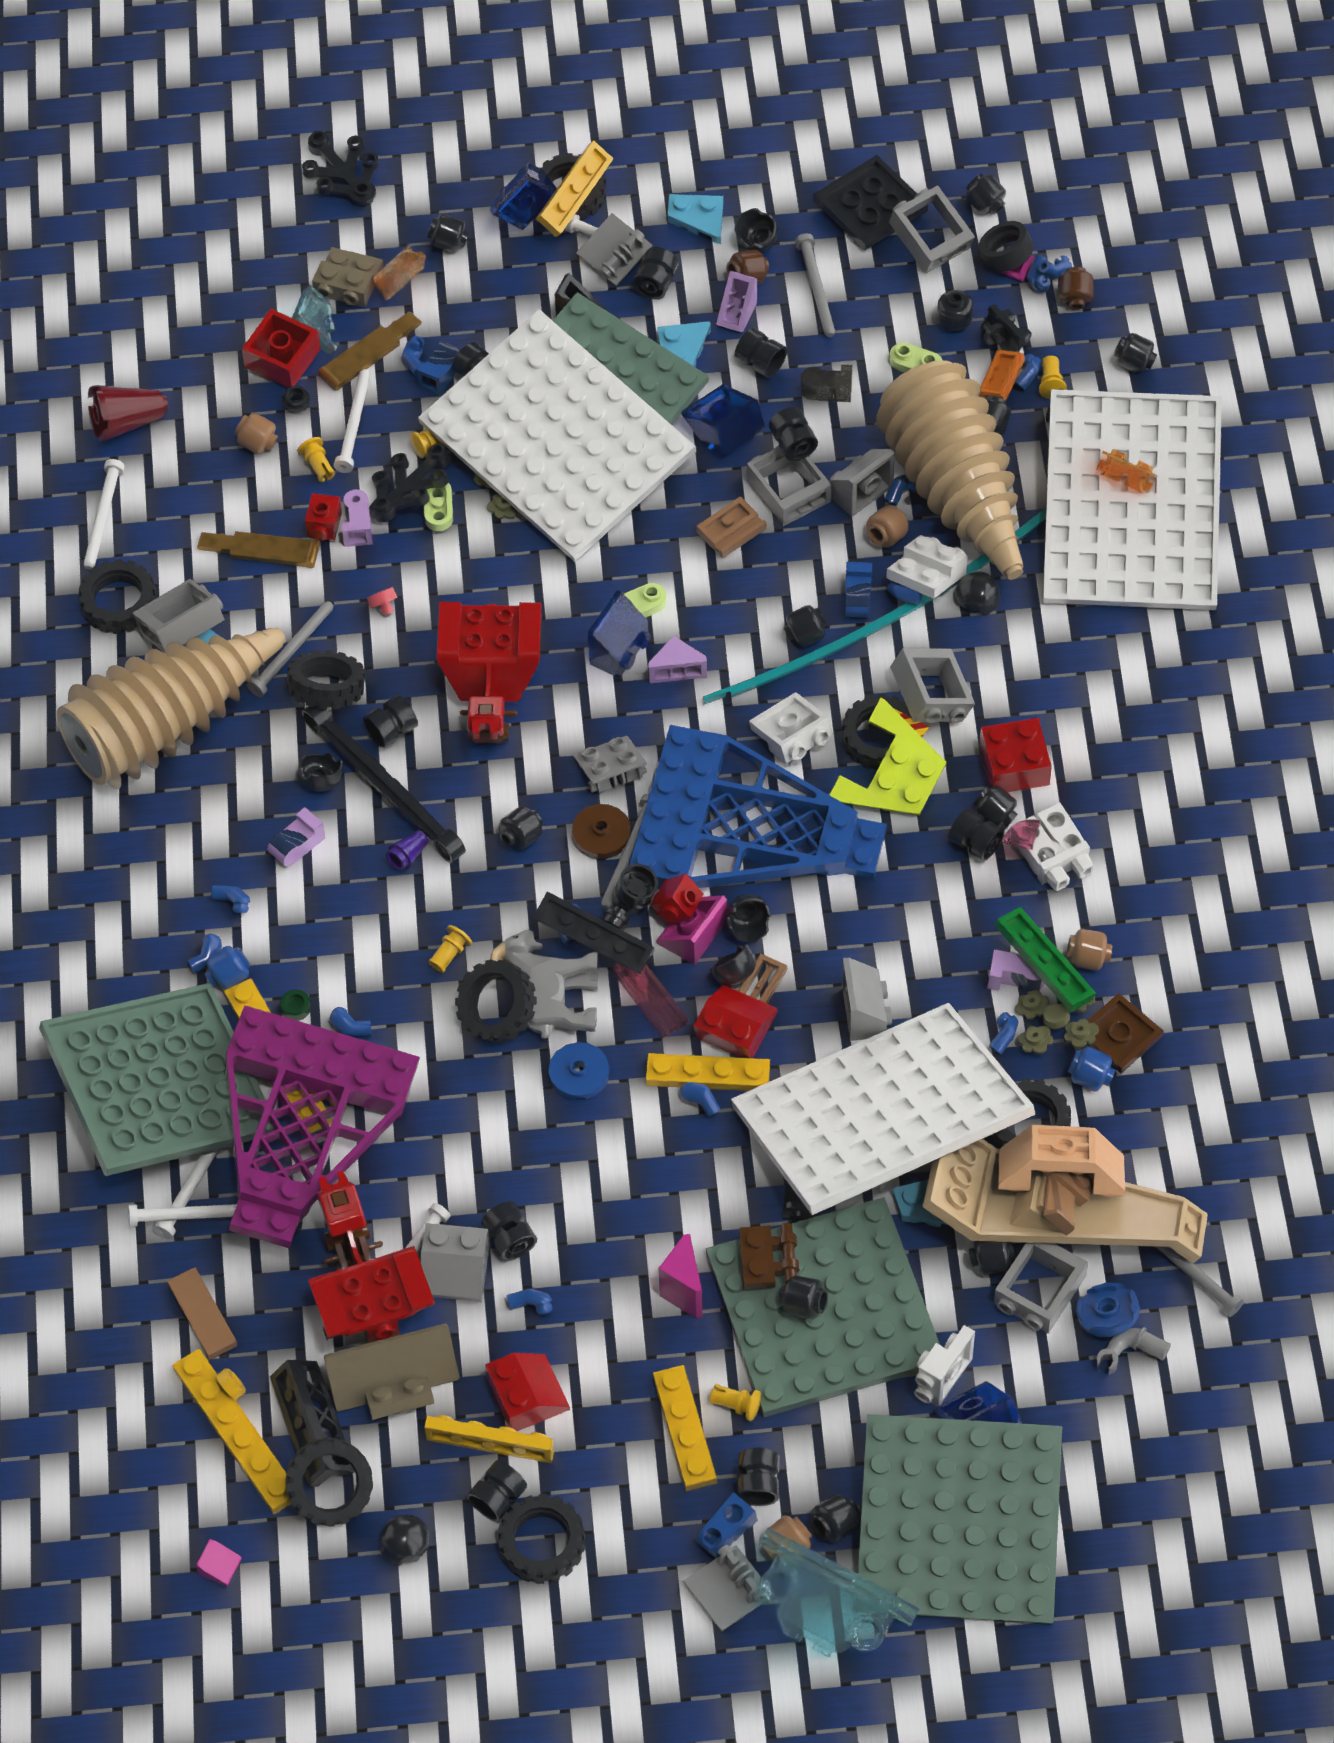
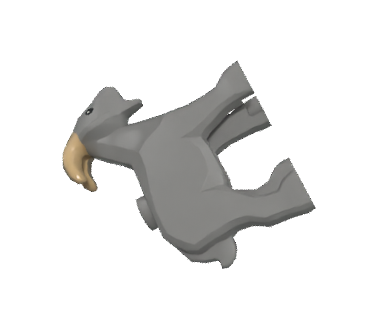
(551, 979)

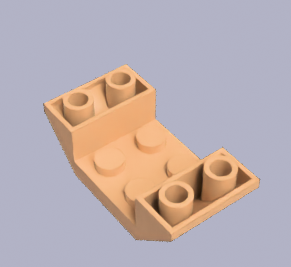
(1062, 1150)

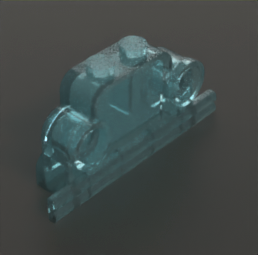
(827, 1599)

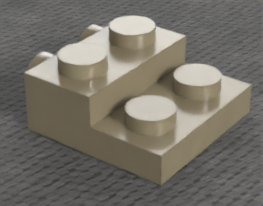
(347, 276)

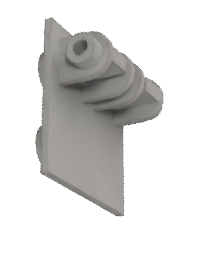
(614, 249)
(610, 760)
(727, 1587)

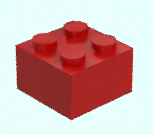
(281, 348)
(1015, 755)

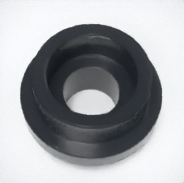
(295, 393)
(616, 917)

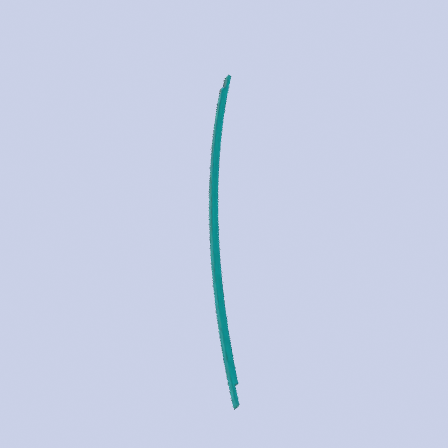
(859, 634)

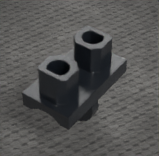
(1000, 329)

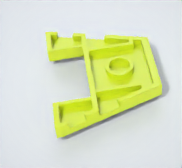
(904, 775)

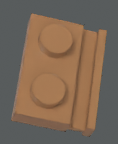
(731, 527)

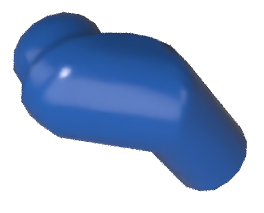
(1054, 271)
(412, 353)
(898, 486)
(904, 593)
(211, 944)
(700, 1094)

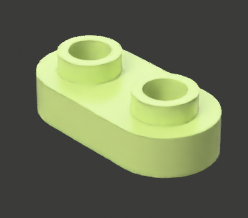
(914, 356)
(439, 508)
(648, 604)

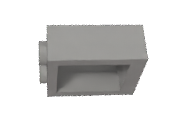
(946, 251)
(797, 504)
(179, 615)
(919, 662)
(1054, 1258)

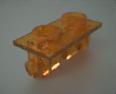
(399, 271)
(1138, 474)

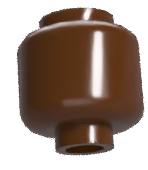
(749, 263)
(1076, 288)

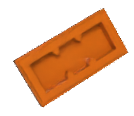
(1002, 374)

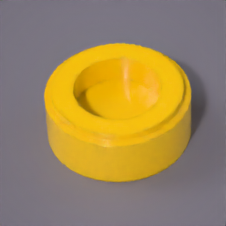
(231, 1383)

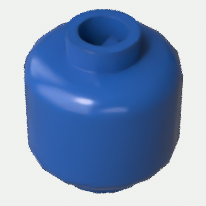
(227, 967)
(1091, 1069)

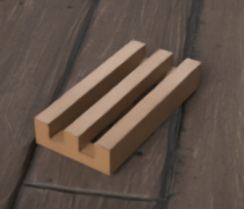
(772, 964)

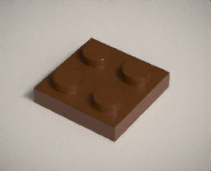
(1123, 1032)

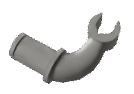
(1135, 1339)

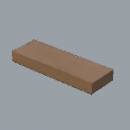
(202, 1313)

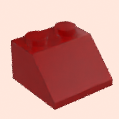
(734, 1022)
(525, 1389)

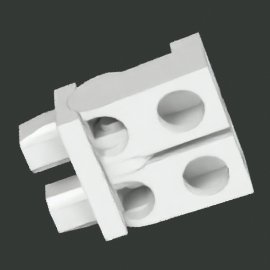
(1057, 849)

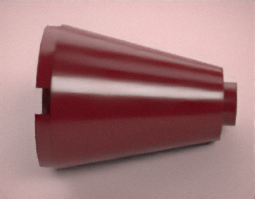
(123, 409)

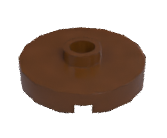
(602, 843)

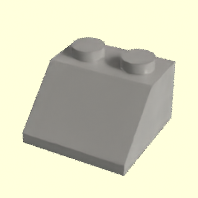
(863, 480)
(864, 1000)
(455, 1261)

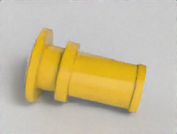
(1051, 377)
(422, 442)
(315, 455)
(449, 948)
(741, 1401)

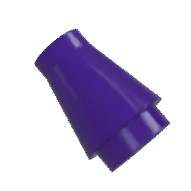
(404, 852)

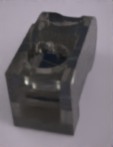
(827, 384)

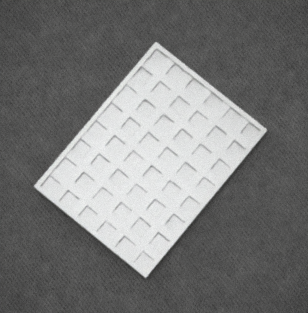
(557, 435)
(1124, 544)
(882, 1108)

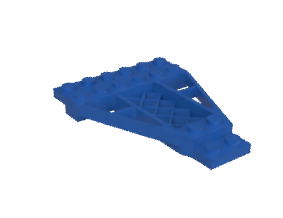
(683, 797)

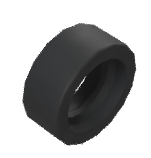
(1012, 256)

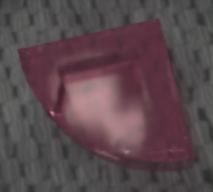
(1023, 834)

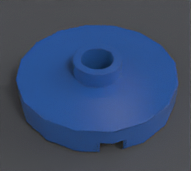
(583, 1083)
(1107, 1310)

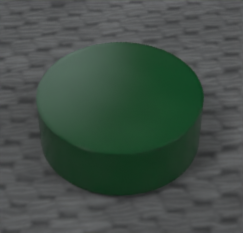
(295, 1004)

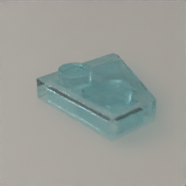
(316, 313)

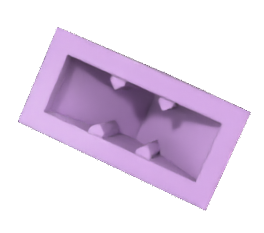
(738, 301)
(677, 662)

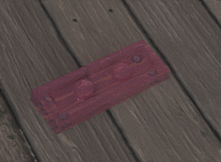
(652, 999)

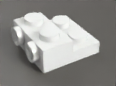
(928, 566)
(792, 727)
(944, 1366)

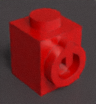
(323, 517)
(677, 899)

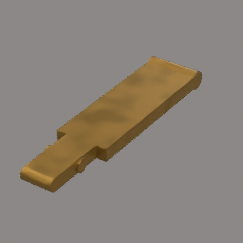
(368, 351)
(262, 548)

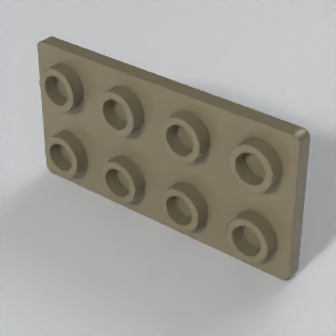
(393, 1372)

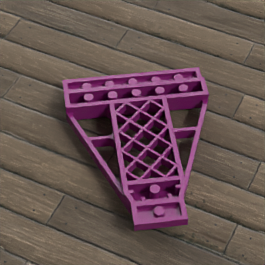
(305, 1061)

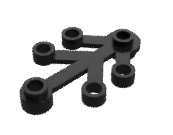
(360, 191)
(385, 506)

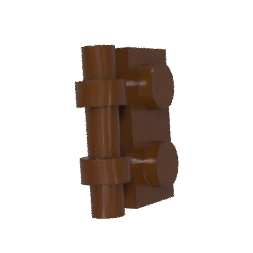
(757, 1255)

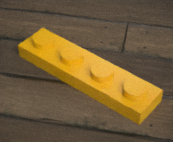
(574, 188)
(713, 1071)
(684, 1428)
(480, 1437)

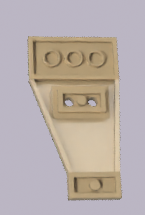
(968, 1198)

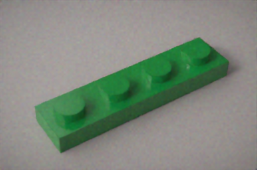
(1045, 959)

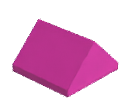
(693, 936)
(680, 1278)

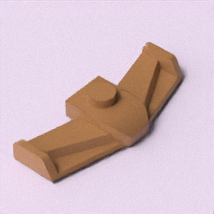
(1061, 1194)

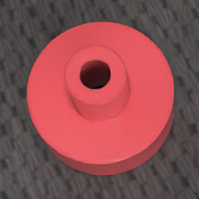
(383, 600)

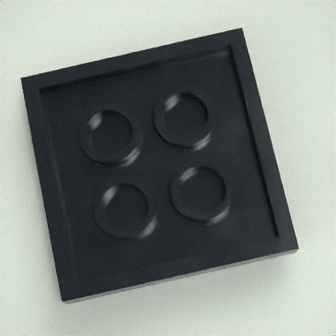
(864, 201)

